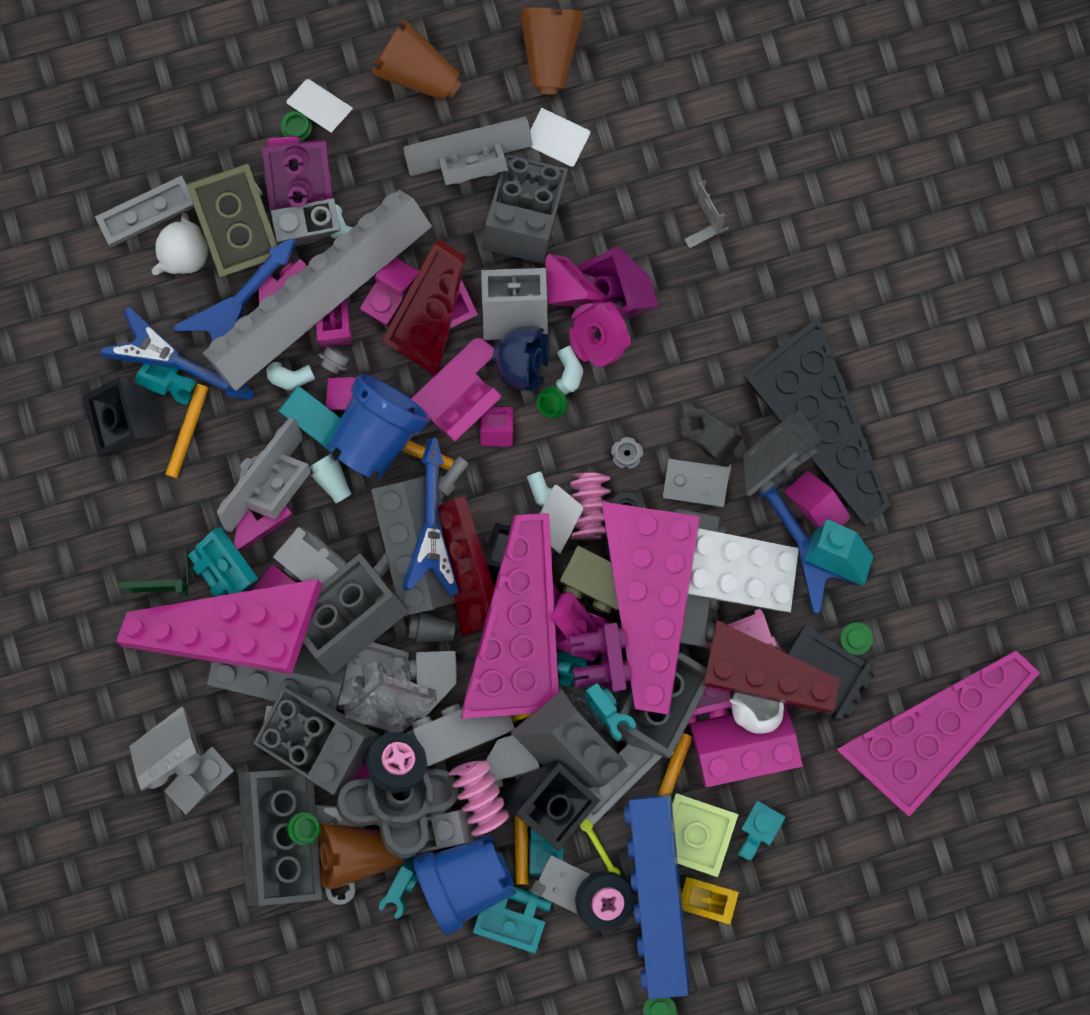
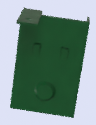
(158, 585)

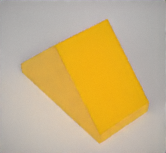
(709, 900)

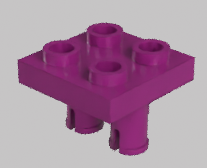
(297, 173)
(612, 670)

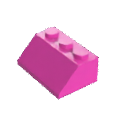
(733, 753)

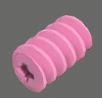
(589, 496)
(481, 796)

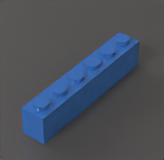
(659, 896)

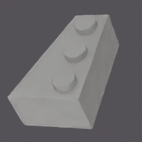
(308, 557)
(455, 735)

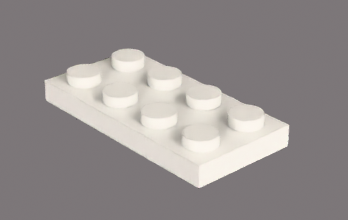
(743, 571)

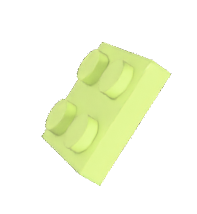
(701, 834)

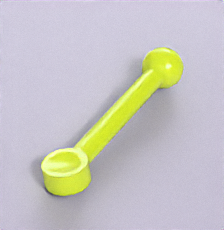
(587, 826)

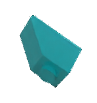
(840, 552)

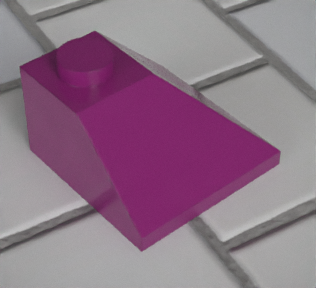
(621, 282)

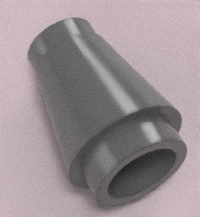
(429, 628)

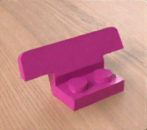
(457, 394)

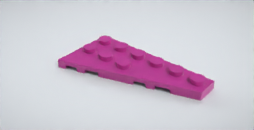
(652, 578)
(239, 629)
(517, 649)
(924, 743)

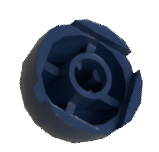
(521, 357)

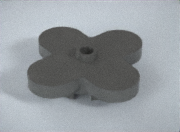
(400, 822)

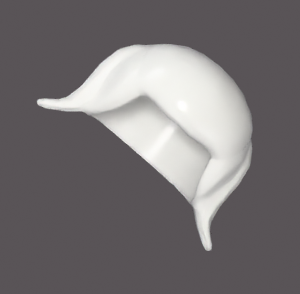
(181, 248)
(756, 713)

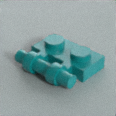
(221, 565)
(511, 926)

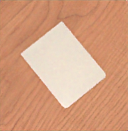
(319, 105)
(558, 137)
(563, 516)

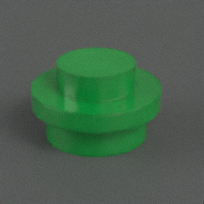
(296, 125)
(551, 402)
(856, 638)
(303, 828)
(659, 1006)

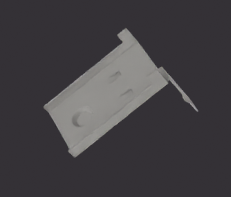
(714, 218)
(696, 483)
(559, 883)

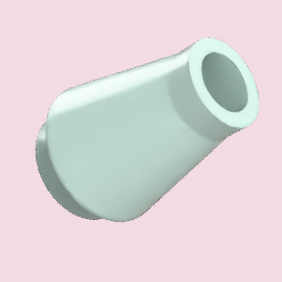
(330, 477)

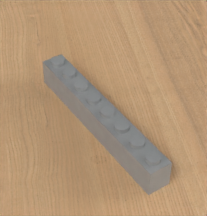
(317, 289)

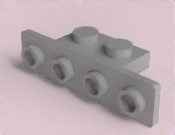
(470, 152)
(269, 480)

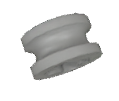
(349, 895)

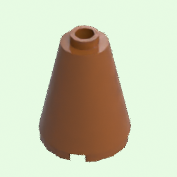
(550, 45)
(416, 64)
(352, 854)

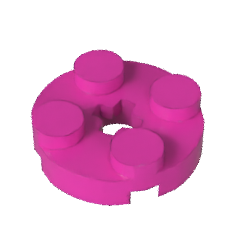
(613, 333)

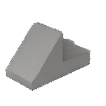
(193, 788)

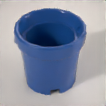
(376, 426)
(463, 881)

